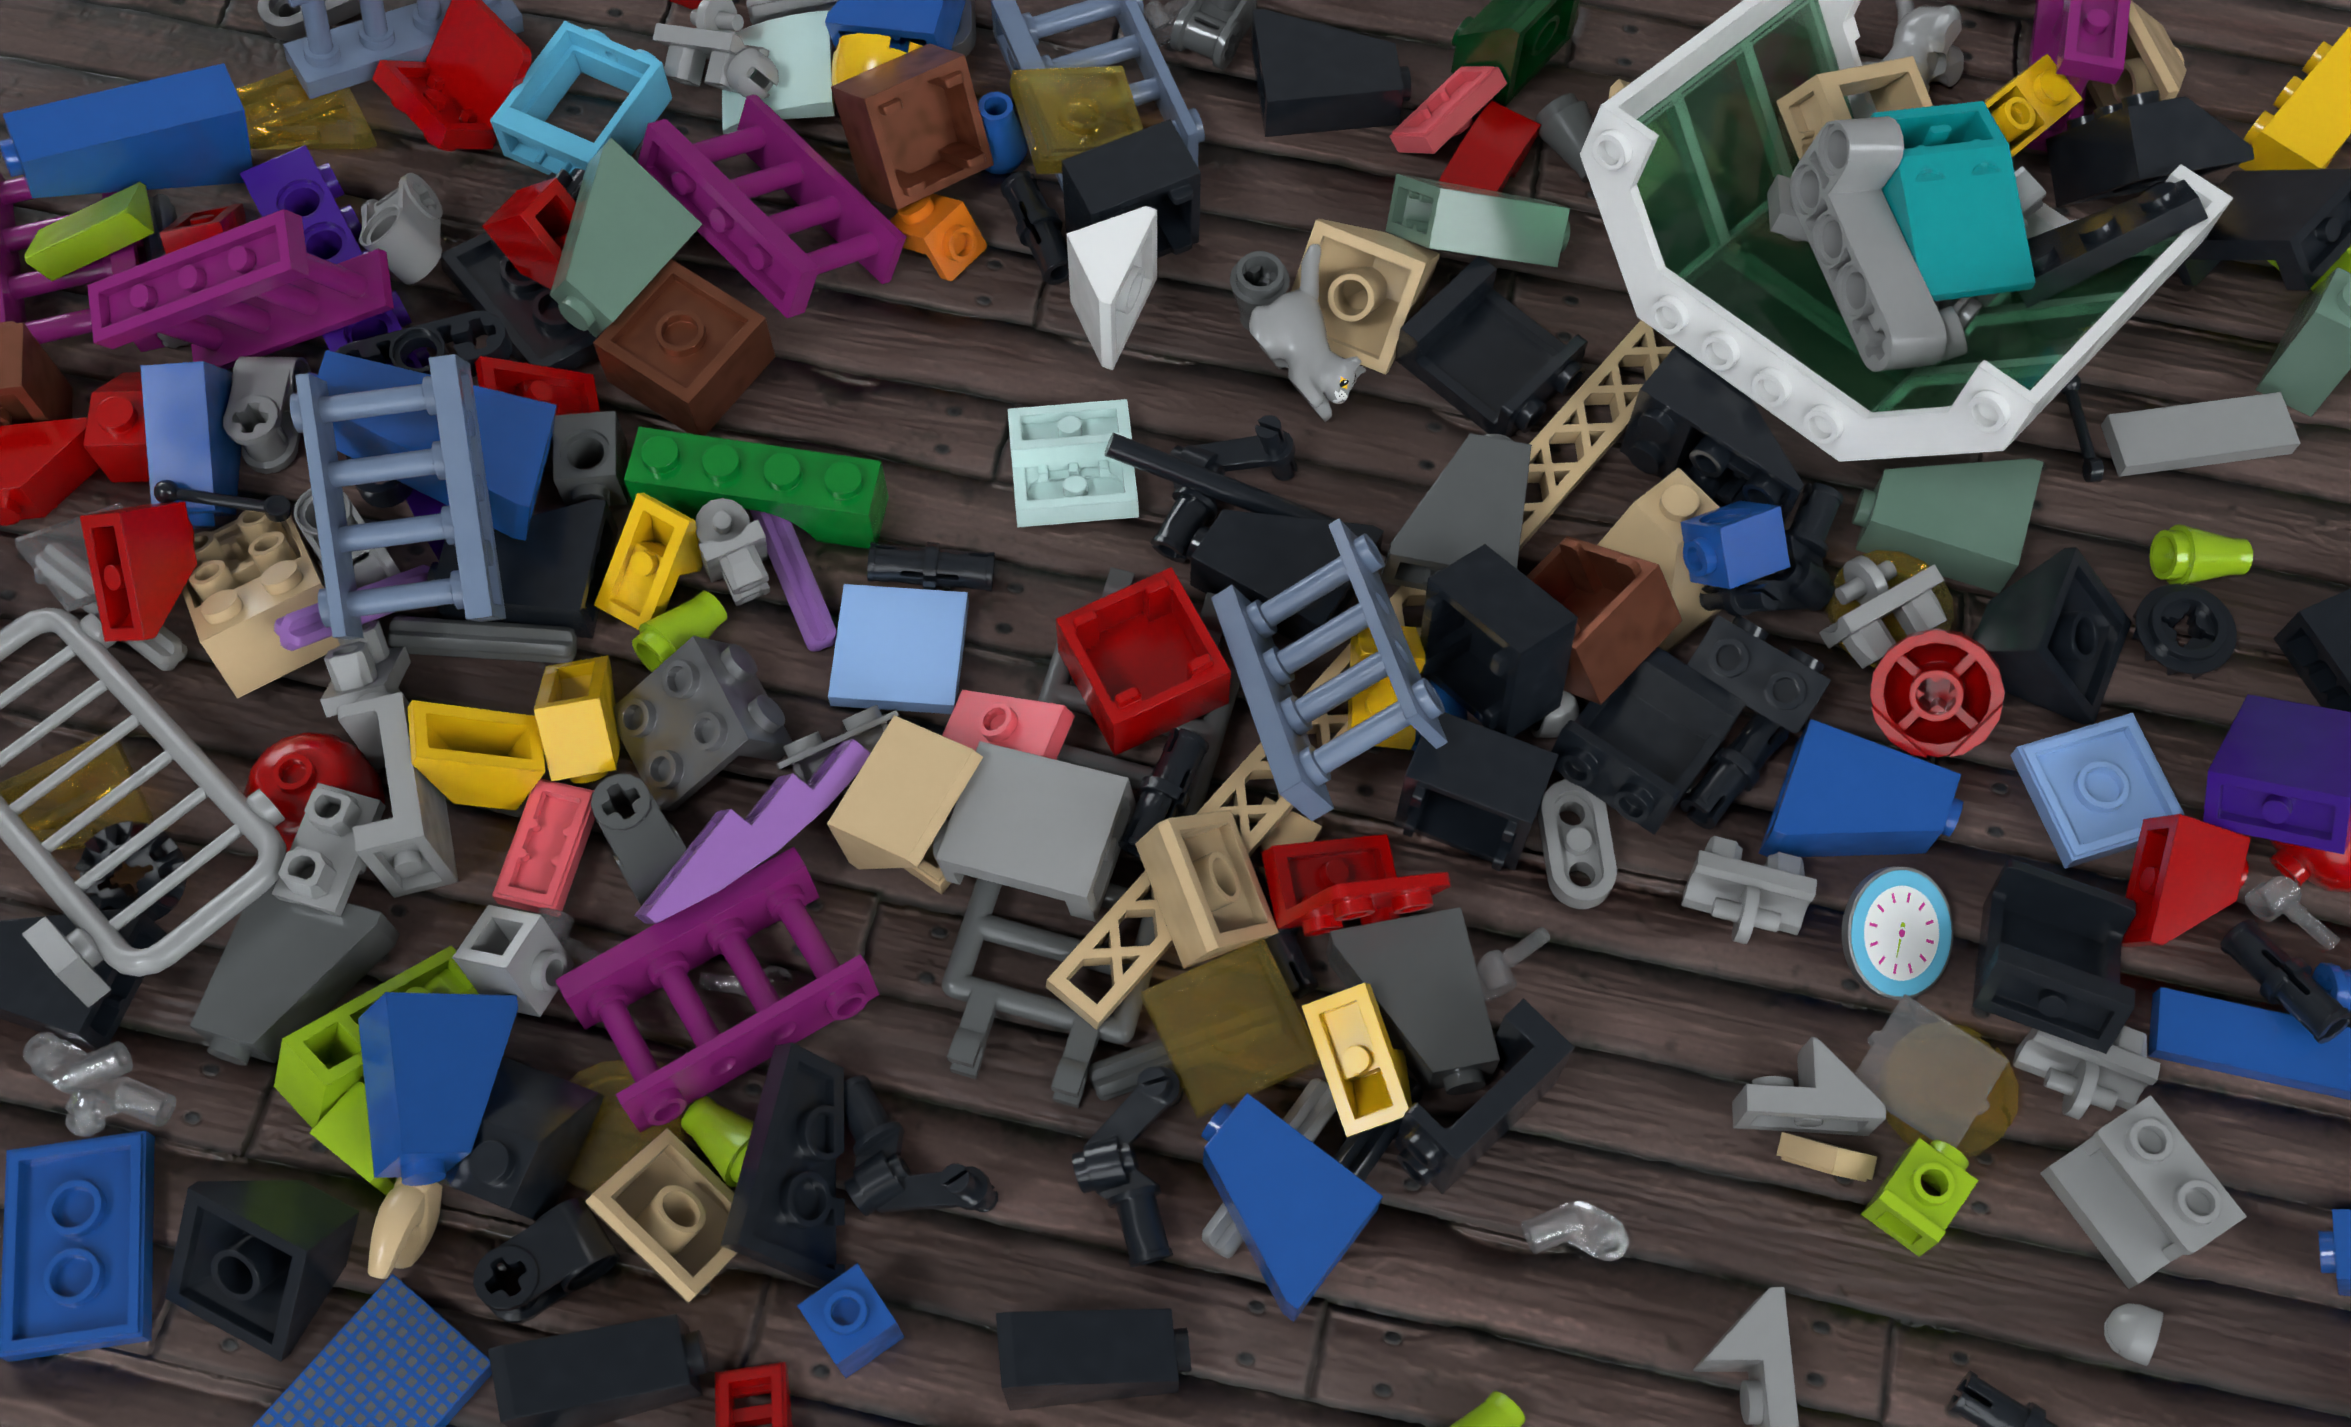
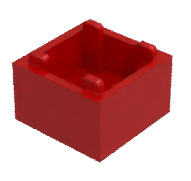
(1143, 661)

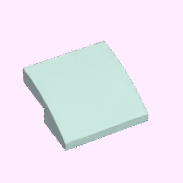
(803, 57)
(1063, 467)

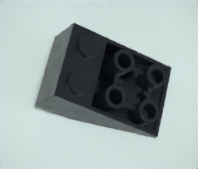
(1711, 433)

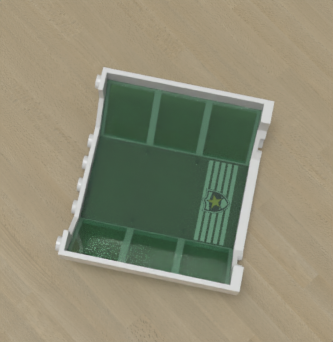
(1684, 200)

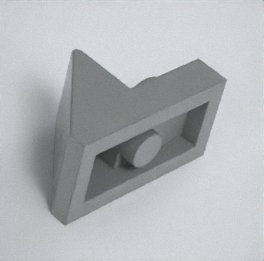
(1825, 1102)
(1762, 1348)

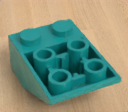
(1959, 202)

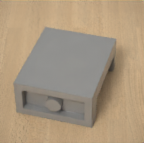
(1037, 827)
(415, 845)
(2142, 1193)

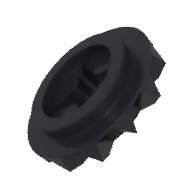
(2209, 626)
(159, 852)

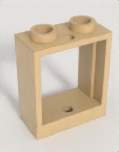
(1821, 99)

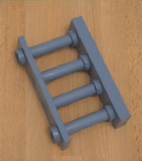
(1020, 34)
(350, 53)
(453, 458)
(1267, 671)

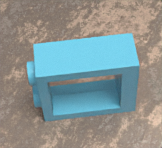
(572, 51)

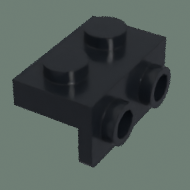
(1765, 678)

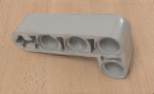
(1861, 245)

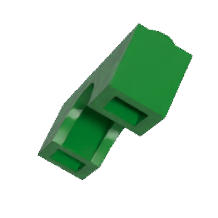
(822, 493)

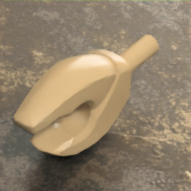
(403, 1227)

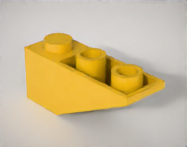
(2031, 103)
(2311, 115)

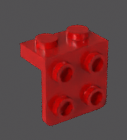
(462, 80)
(1342, 881)

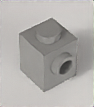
(514, 956)

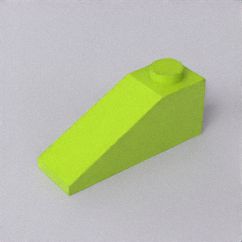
(326, 1055)

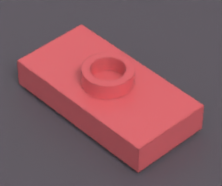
(1448, 109)
(1009, 723)
(546, 847)

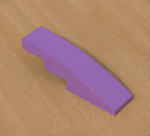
(736, 845)

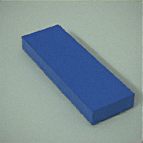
(2247, 1043)

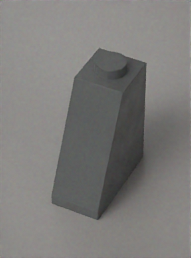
(1469, 505)
(285, 972)
(1425, 994)

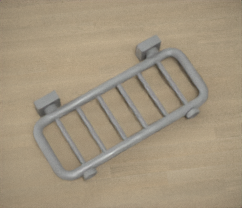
(95, 936)

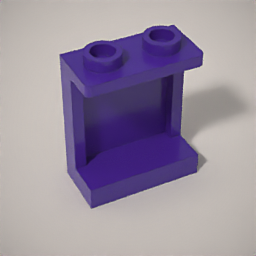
(2284, 775)

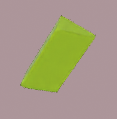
(91, 233)

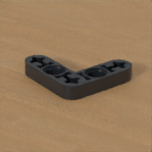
(397, 345)

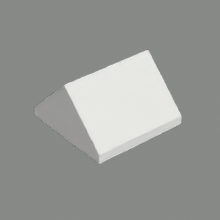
(1111, 277)

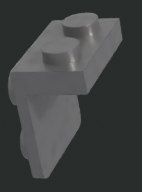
(697, 719)

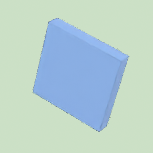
(899, 649)
(2095, 788)

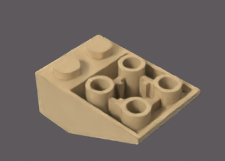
(241, 586)

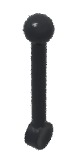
(2092, 467)
(275, 507)

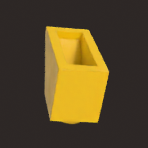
(578, 720)
(476, 753)

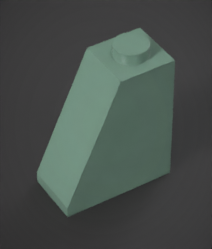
(1478, 221)
(616, 239)
(2314, 347)
(1953, 516)

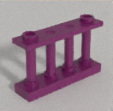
(2084, 42)
(744, 233)
(17, 286)
(240, 293)
(689, 938)

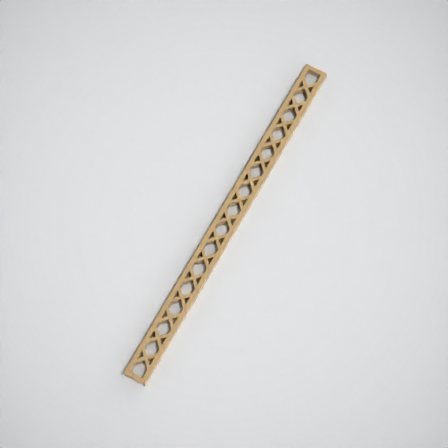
(1256, 764)

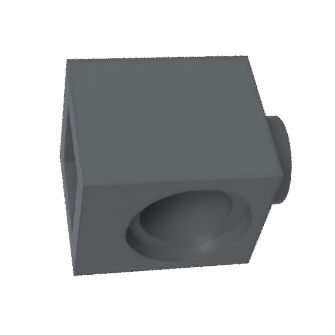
(585, 440)

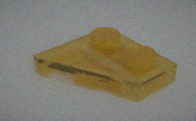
(285, 118)
(78, 794)

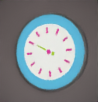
(1897, 932)

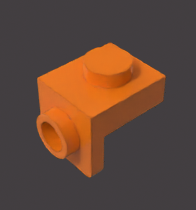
(943, 232)

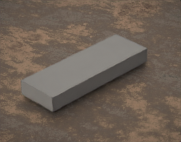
(2200, 434)

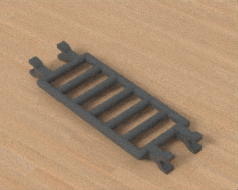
(979, 924)

